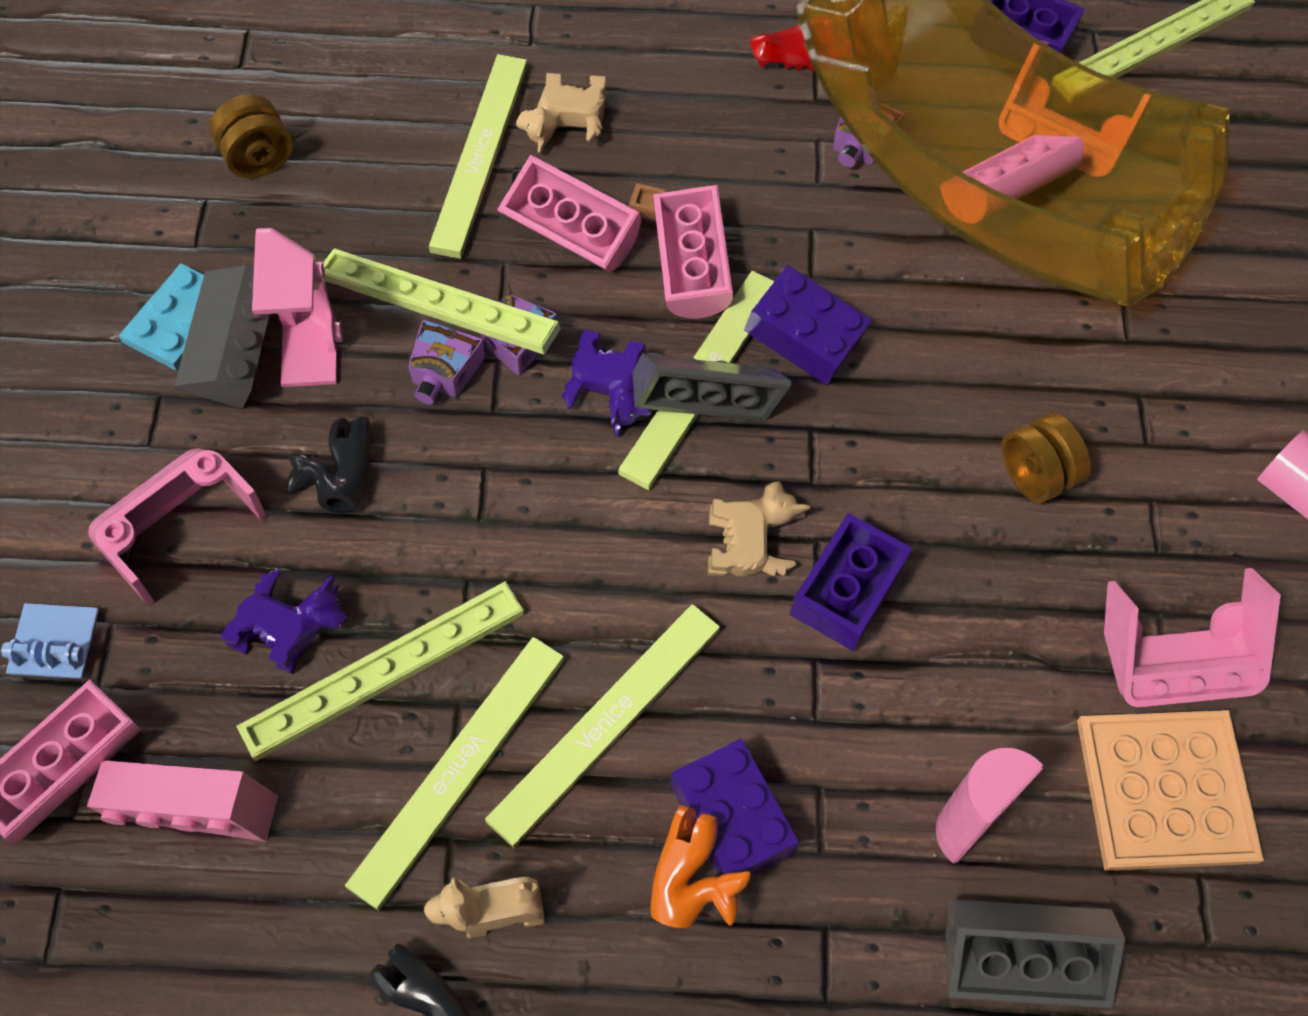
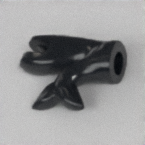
(350, 454)
(421, 991)

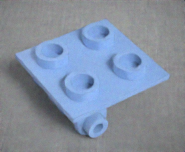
(51, 641)

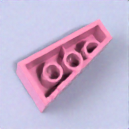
(183, 799)

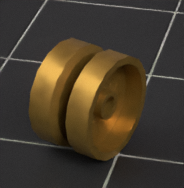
(250, 136)
(1045, 457)

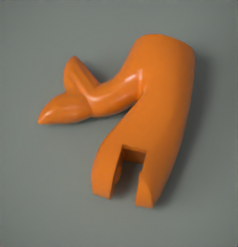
(684, 852)

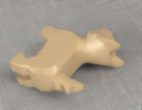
(565, 107)
(746, 532)
(487, 905)

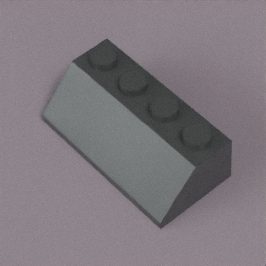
(223, 339)
(707, 387)
(1032, 953)

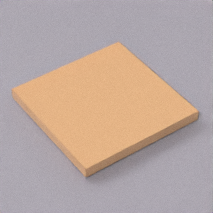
(1168, 790)

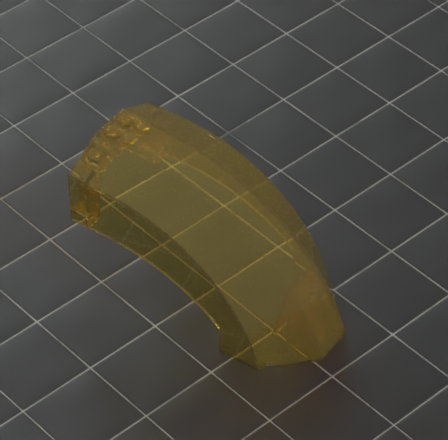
(960, 81)

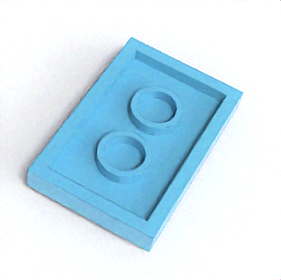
(165, 319)

